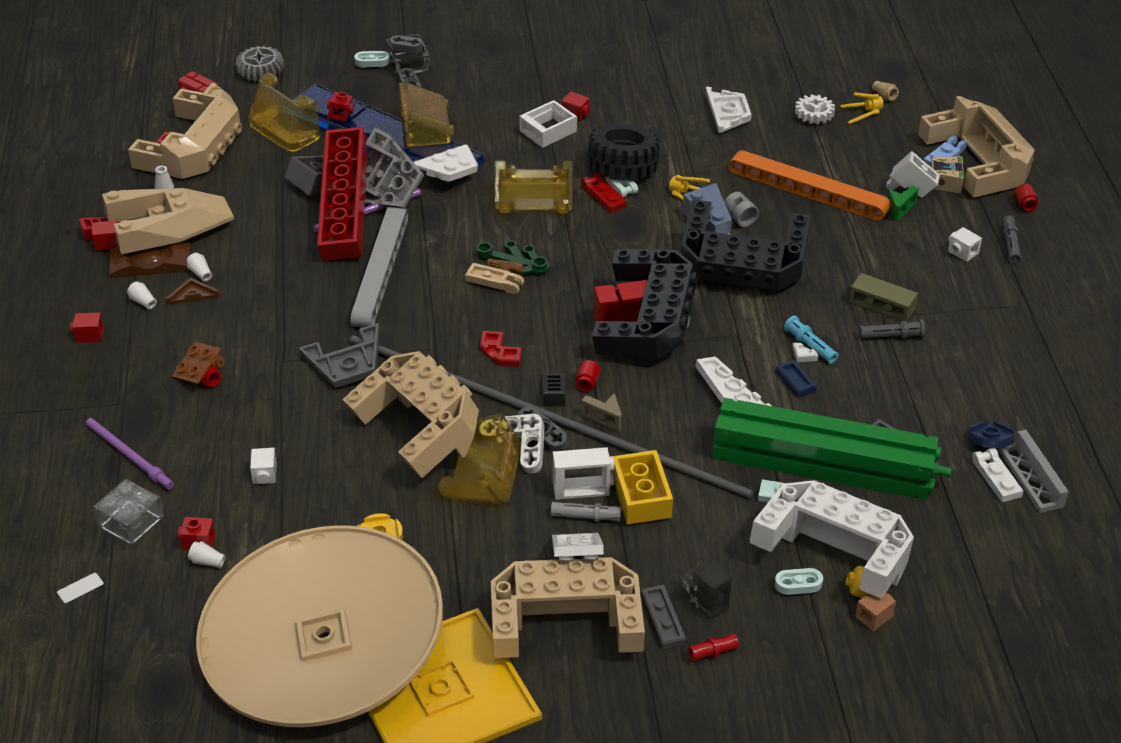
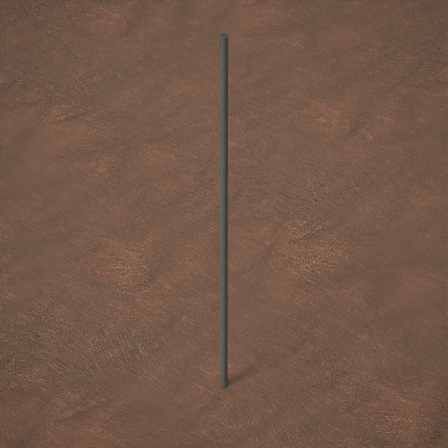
(679, 466)

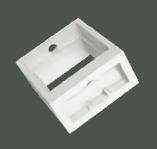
(531, 123)
(582, 486)

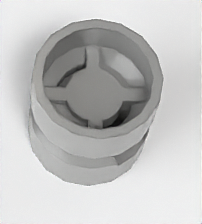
(741, 209)

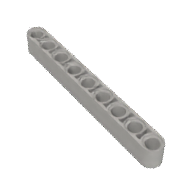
(379, 267)

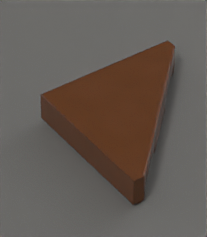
(192, 291)

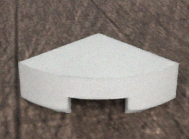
(803, 353)

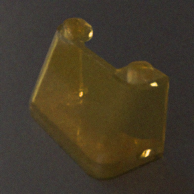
(424, 116)
(281, 119)
(533, 188)
(488, 467)

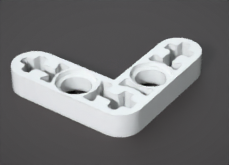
(528, 434)

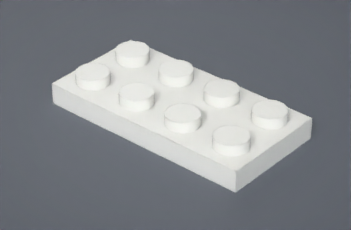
(571, 545)

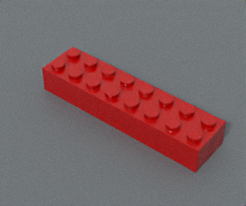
(343, 194)

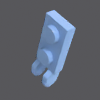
(947, 150)

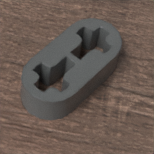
(406, 44)

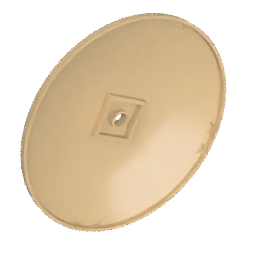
(267, 615)

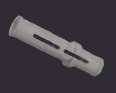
(581, 511)

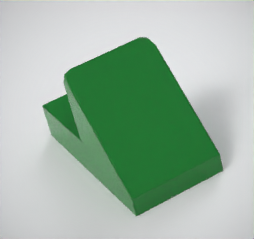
(902, 202)

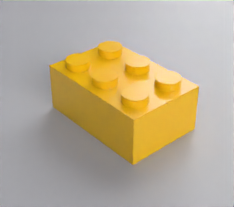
(642, 487)

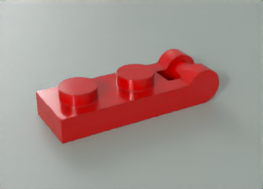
(603, 193)

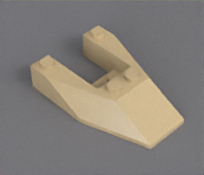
(171, 215)

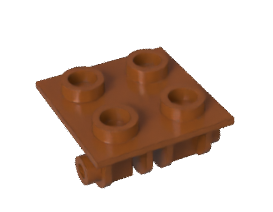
(197, 362)

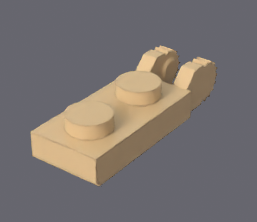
(494, 278)

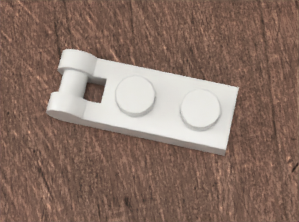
(997, 475)

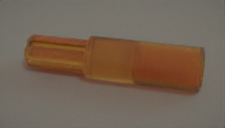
(506, 265)

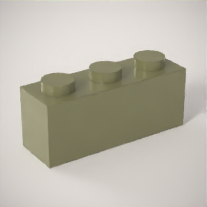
(883, 297)

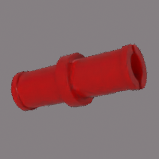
(713, 647)

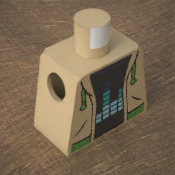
(950, 173)

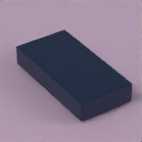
(796, 379)

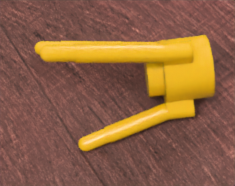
(873, 104)
(679, 185)

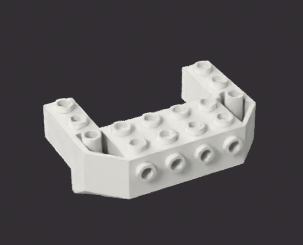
(842, 523)

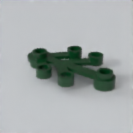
(536, 263)

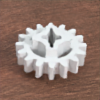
(815, 109)

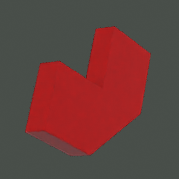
(492, 347)

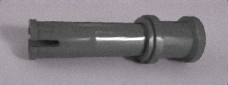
(903, 326)

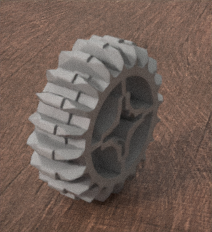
(259, 61)

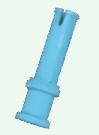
(804, 335)

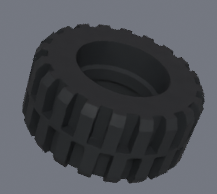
(623, 152)

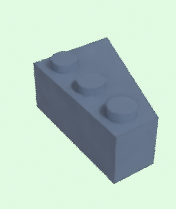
(720, 217)

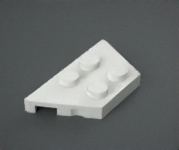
(728, 109)
(449, 164)

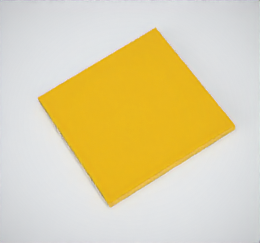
(458, 692)

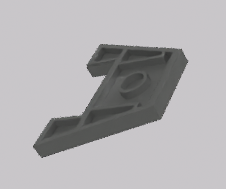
(348, 363)

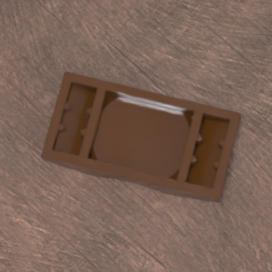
(150, 261)

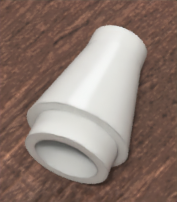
(162, 178)
(199, 266)
(139, 293)
(203, 554)

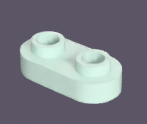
(372, 59)
(798, 581)

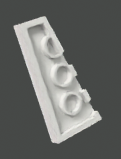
(722, 382)

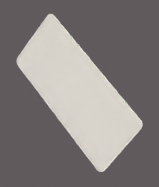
(80, 587)

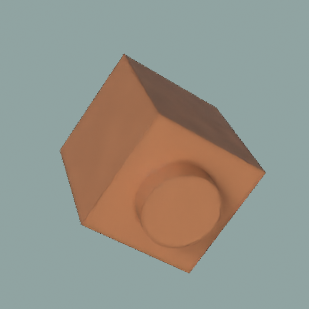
(875, 611)

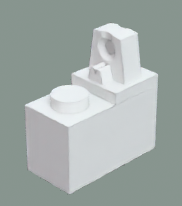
(914, 172)

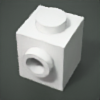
(964, 244)

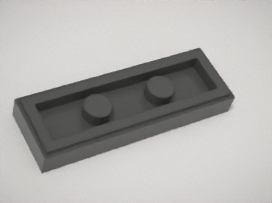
(663, 617)

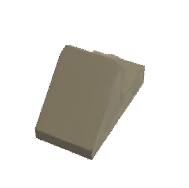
(602, 413)

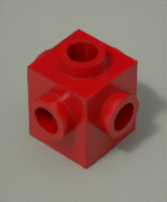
(340, 106)

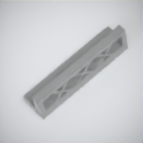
(1040, 472)

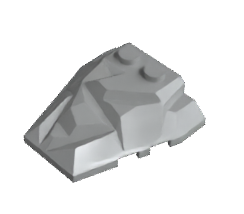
(389, 172)

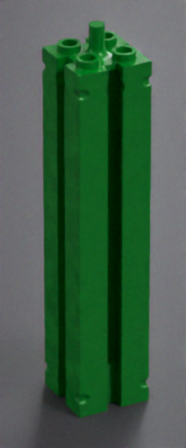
(827, 449)

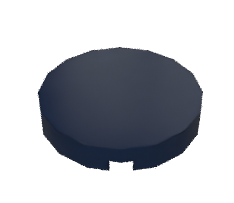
(991, 436)

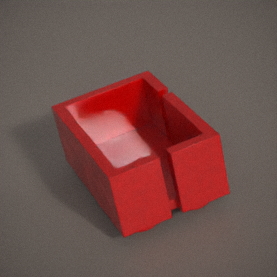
(619, 303)

